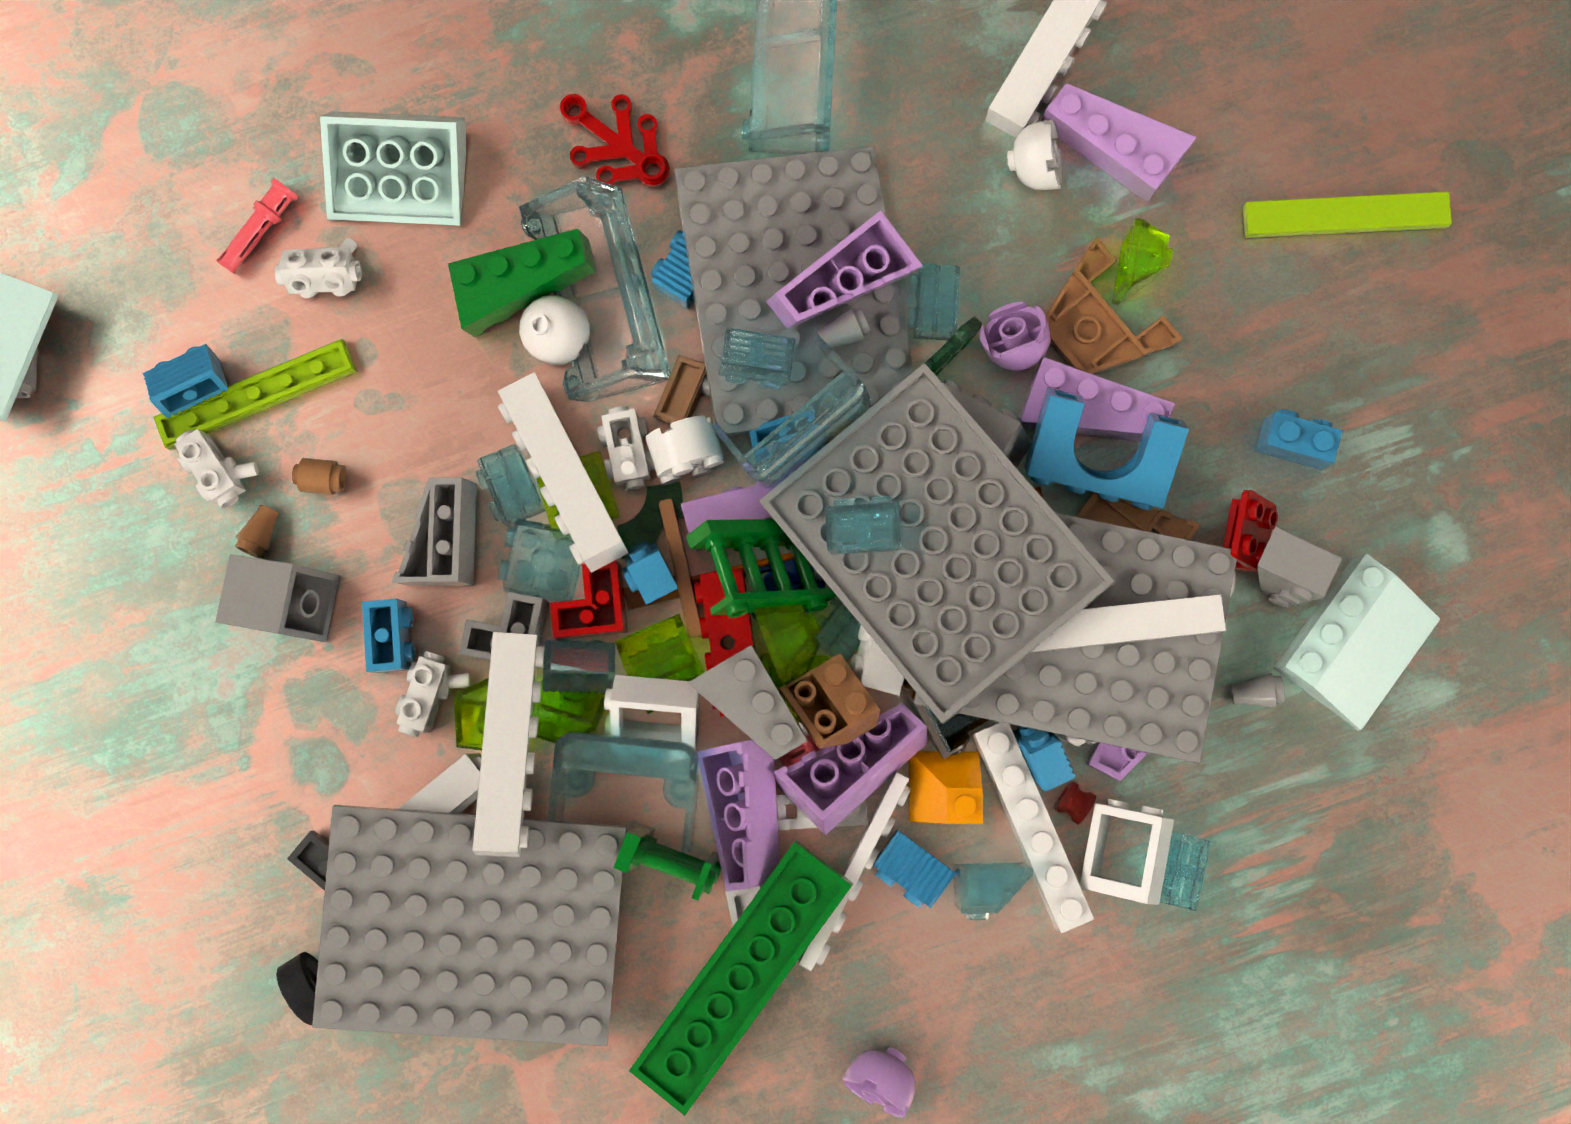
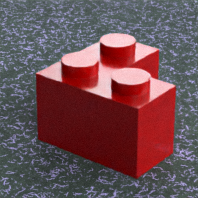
(601, 610)

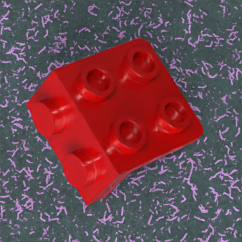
(1249, 529)

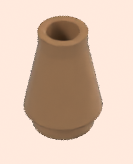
(257, 533)

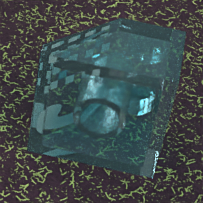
(987, 886)

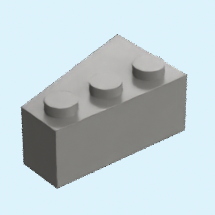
(1002, 427)
(443, 536)
(1295, 570)
(752, 701)

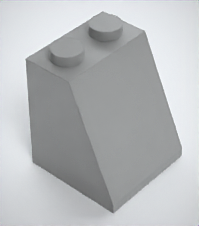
(277, 598)

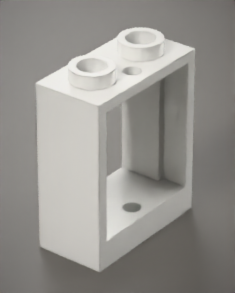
(657, 696)
(451, 790)
(1156, 857)

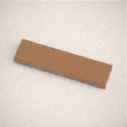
(680, 567)

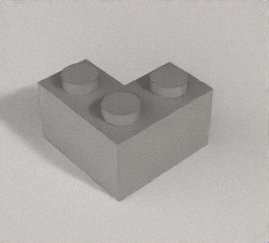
(521, 615)

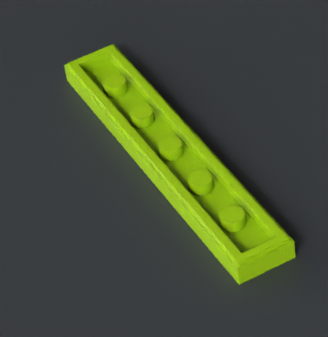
(1347, 214)
(260, 392)

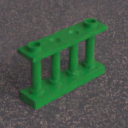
(768, 535)
(643, 849)

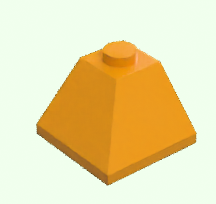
(945, 788)

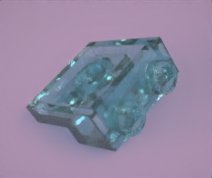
(539, 562)

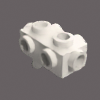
(319, 270)
(628, 460)
(216, 475)
(428, 685)

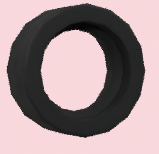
(298, 985)

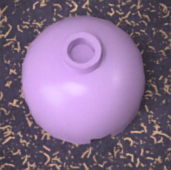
(1016, 336)
(882, 1079)

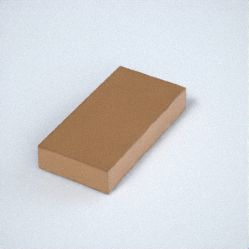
(681, 390)

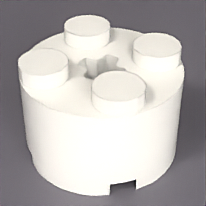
(685, 449)

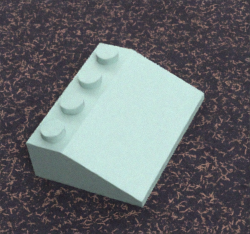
(394, 167)
(22, 322)
(1358, 640)

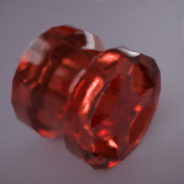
(1075, 802)

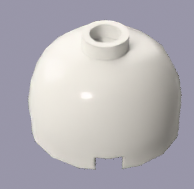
(1037, 156)
(554, 329)

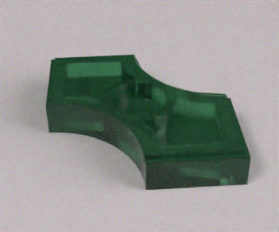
(954, 345)
(648, 522)

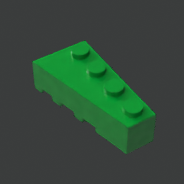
(509, 279)

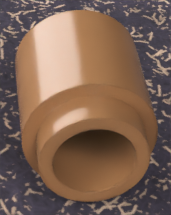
(319, 476)

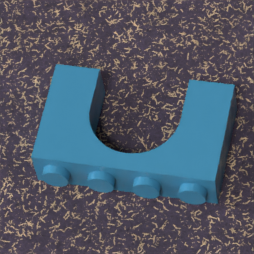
(1141, 480)

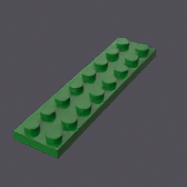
(740, 977)

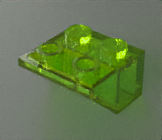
(661, 652)

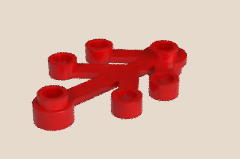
(619, 144)

